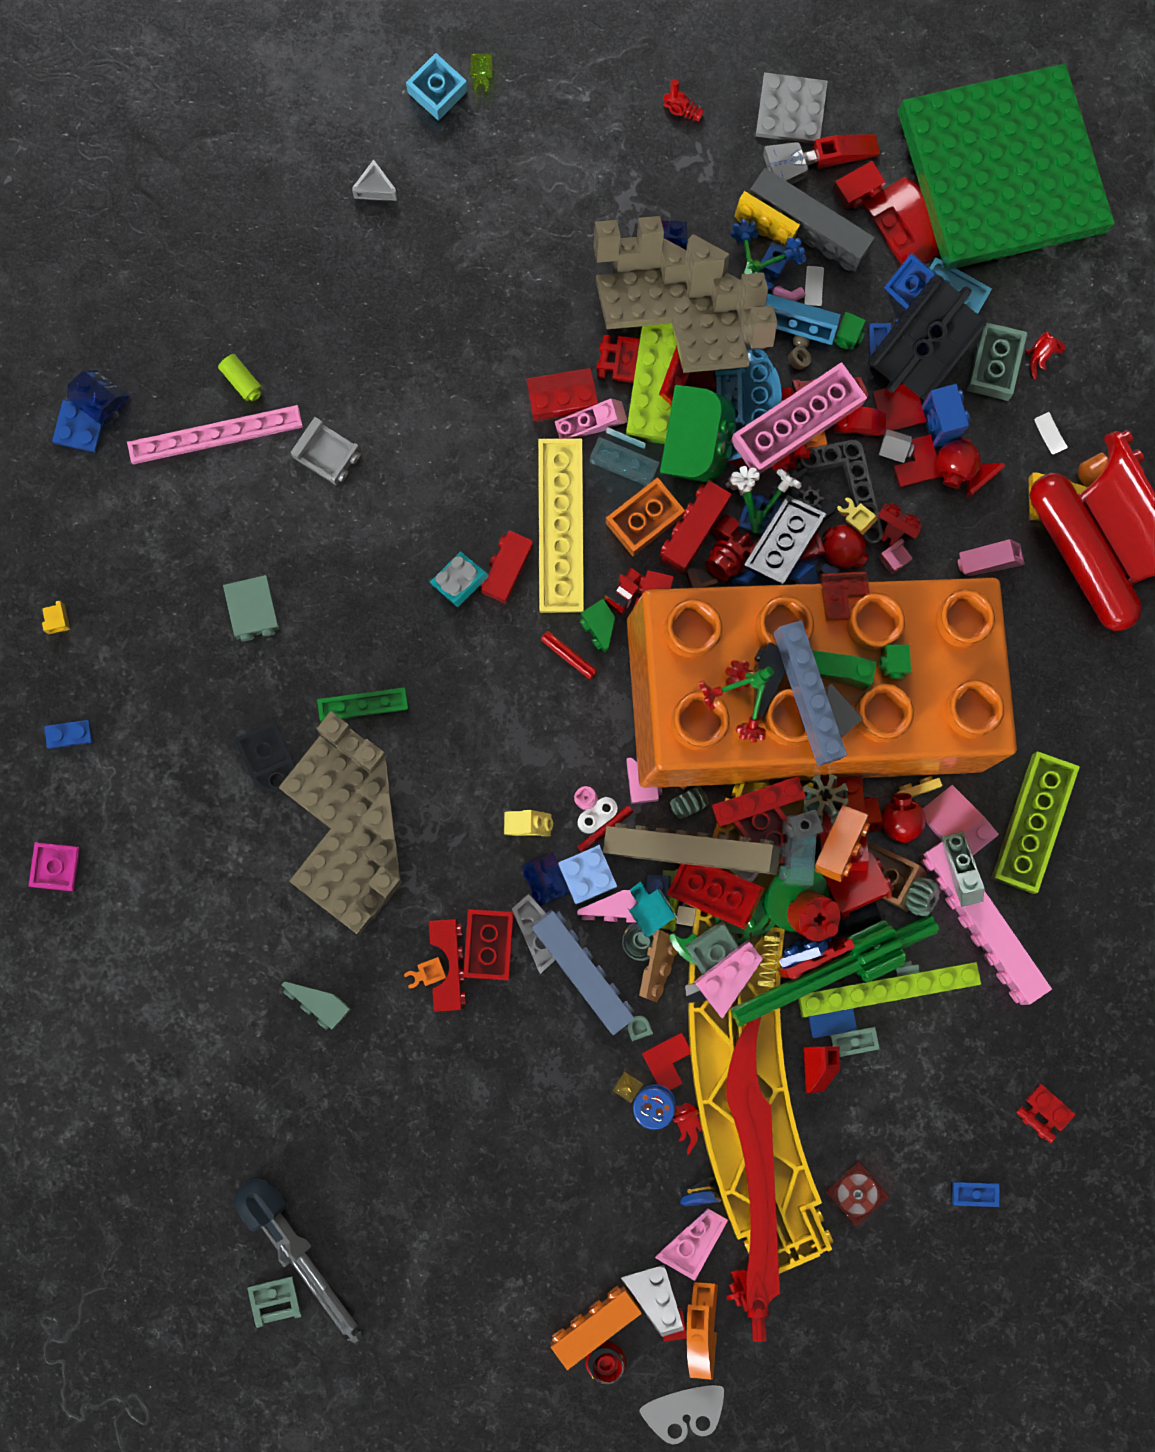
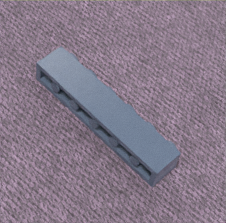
(809, 693)
(582, 972)

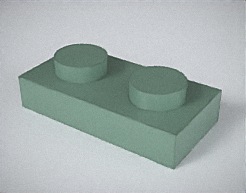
(856, 1041)

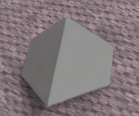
(374, 185)

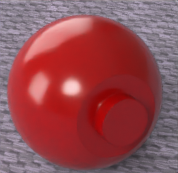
(958, 462)
(844, 547)
(903, 819)

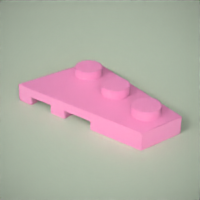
(728, 977)
(693, 1245)

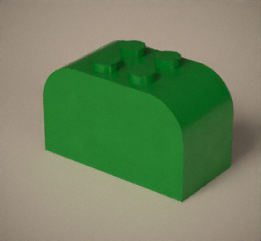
(698, 434)

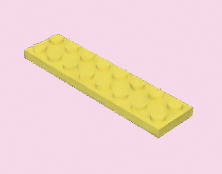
(560, 526)

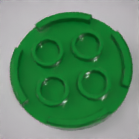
(780, 896)

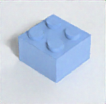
(587, 875)

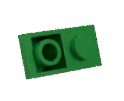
(600, 623)

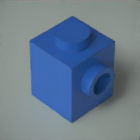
(774, 269)

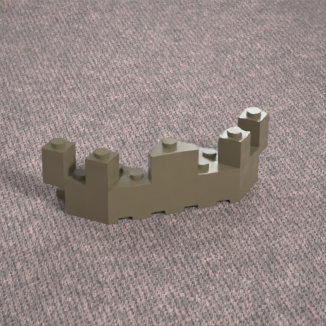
(661, 283)
(348, 791)

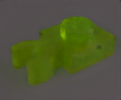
(481, 69)

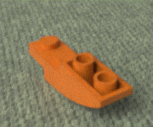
(700, 1331)

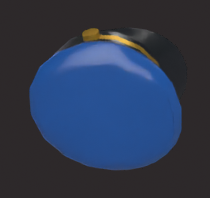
(700, 1194)

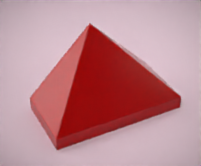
(984, 475)

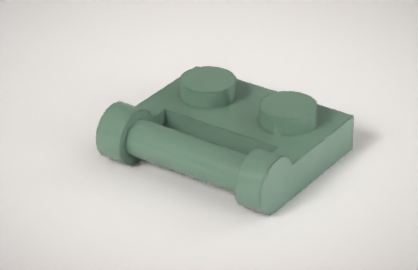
(271, 1294)

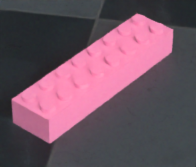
(990, 933)

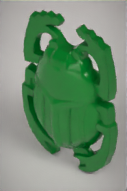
(757, 922)

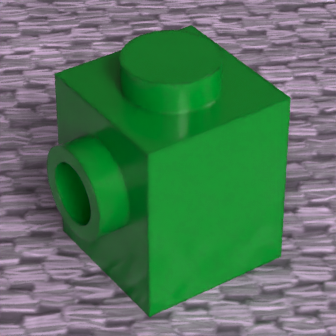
(849, 331)
(895, 661)

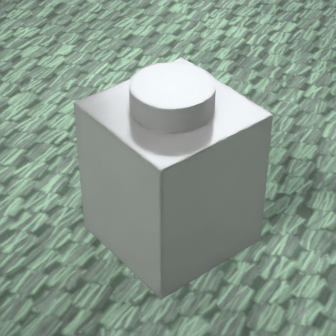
(896, 446)

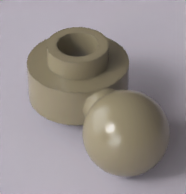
(799, 356)

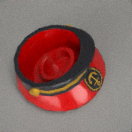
(606, 1363)

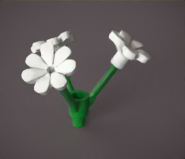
(746, 479)

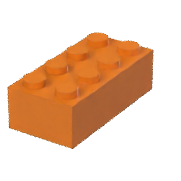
(595, 1327)

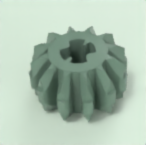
(689, 802)
(923, 896)

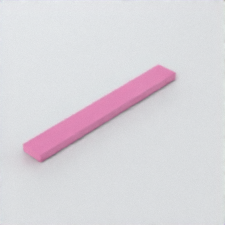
(215, 434)

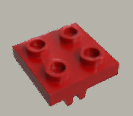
(898, 523)

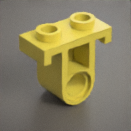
(527, 823)

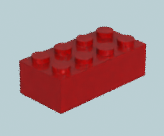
(696, 527)
(856, 802)

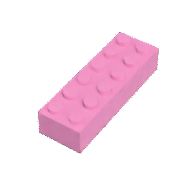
(798, 419)

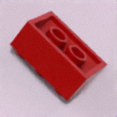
(561, 394)

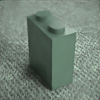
(251, 608)

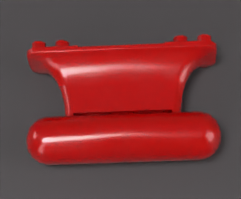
(1104, 530)

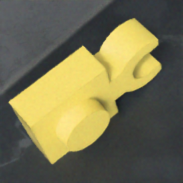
(858, 517)

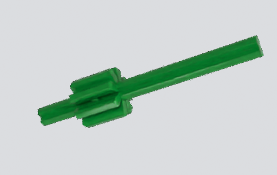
(875, 954)

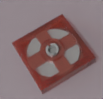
(857, 1194)

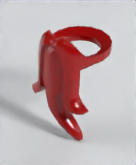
(1042, 351)
(688, 1120)

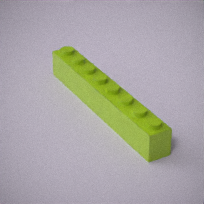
(889, 989)

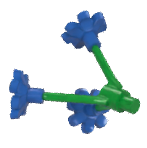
(746, 232)

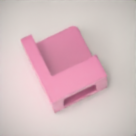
(895, 557)

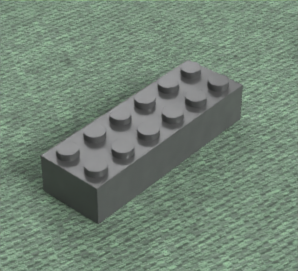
(818, 224)

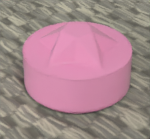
(585, 798)

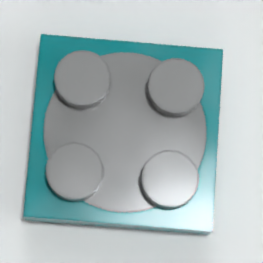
(459, 579)

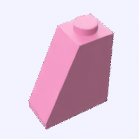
(991, 558)

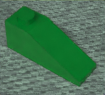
(845, 669)

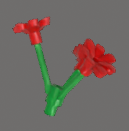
(740, 677)

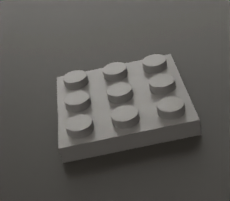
(791, 108)

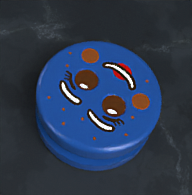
(654, 1107)

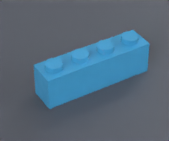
(804, 319)

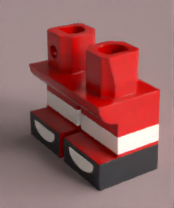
(626, 592)

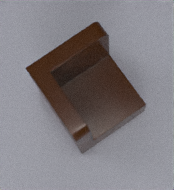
(701, 578)

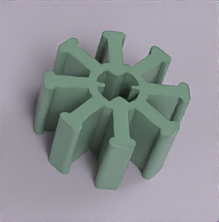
(835, 797)

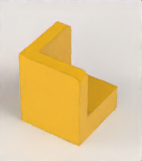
(55, 618)

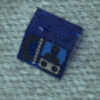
(95, 395)

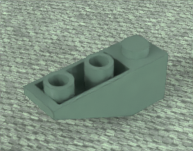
(963, 869)
(324, 1005)

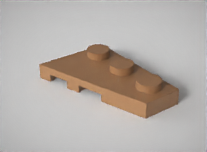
(660, 963)

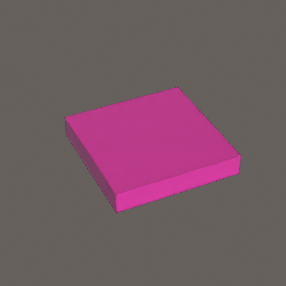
(54, 866)

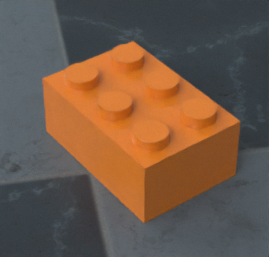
(645, 517)

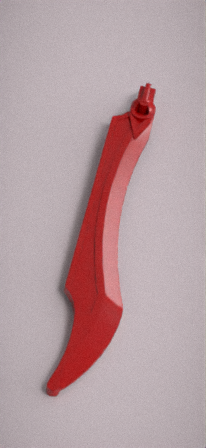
(754, 1128)

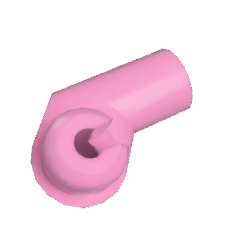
(795, 295)

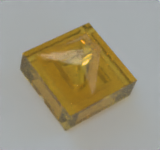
(627, 1087)

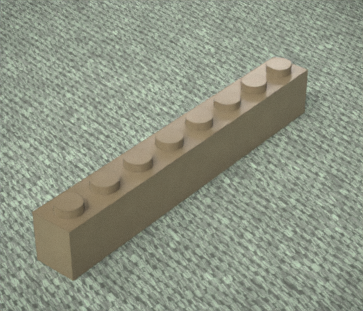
(692, 850)

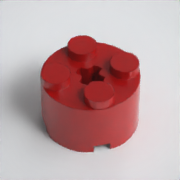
(814, 915)

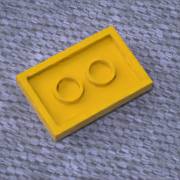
(768, 220)

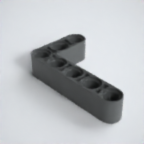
(854, 483)

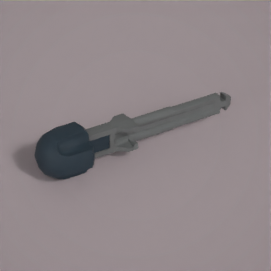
(261, 1207)

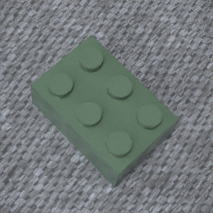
(996, 361)

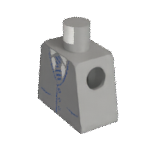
(788, 161)

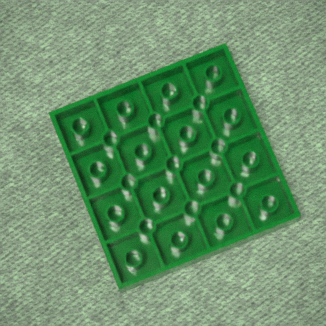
(1005, 166)

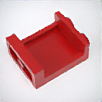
(860, 887)

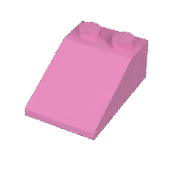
(953, 814)

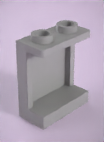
(325, 452)

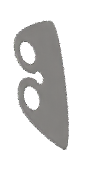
(671, 1408)

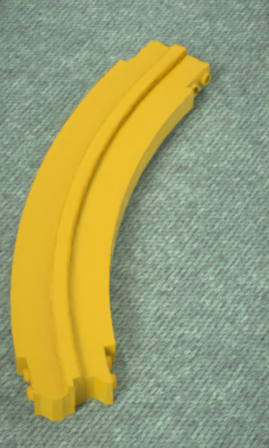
(711, 1048)

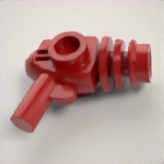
(679, 102)

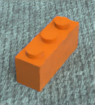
(842, 843)

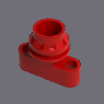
(730, 550)

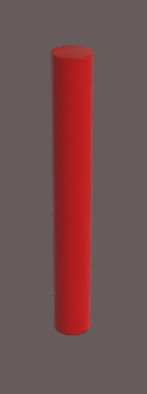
(597, 835)

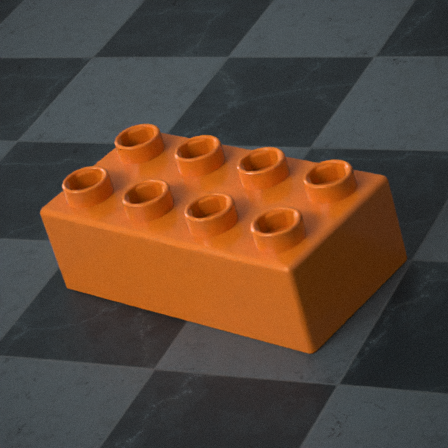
(937, 720)

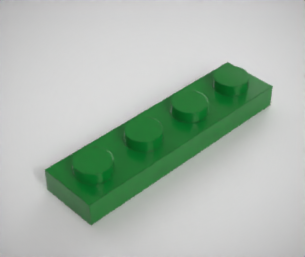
(364, 704)

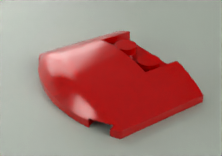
(904, 220)

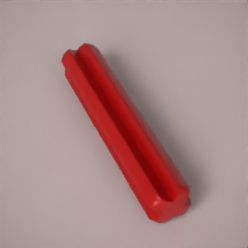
(568, 654)

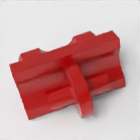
(738, 1288)

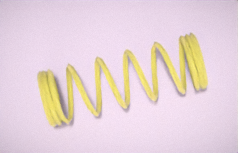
(769, 939)

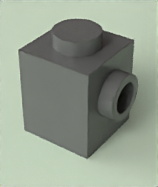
(804, 826)

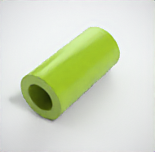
(240, 378)

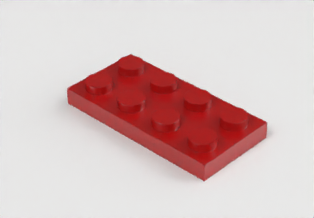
(716, 893)

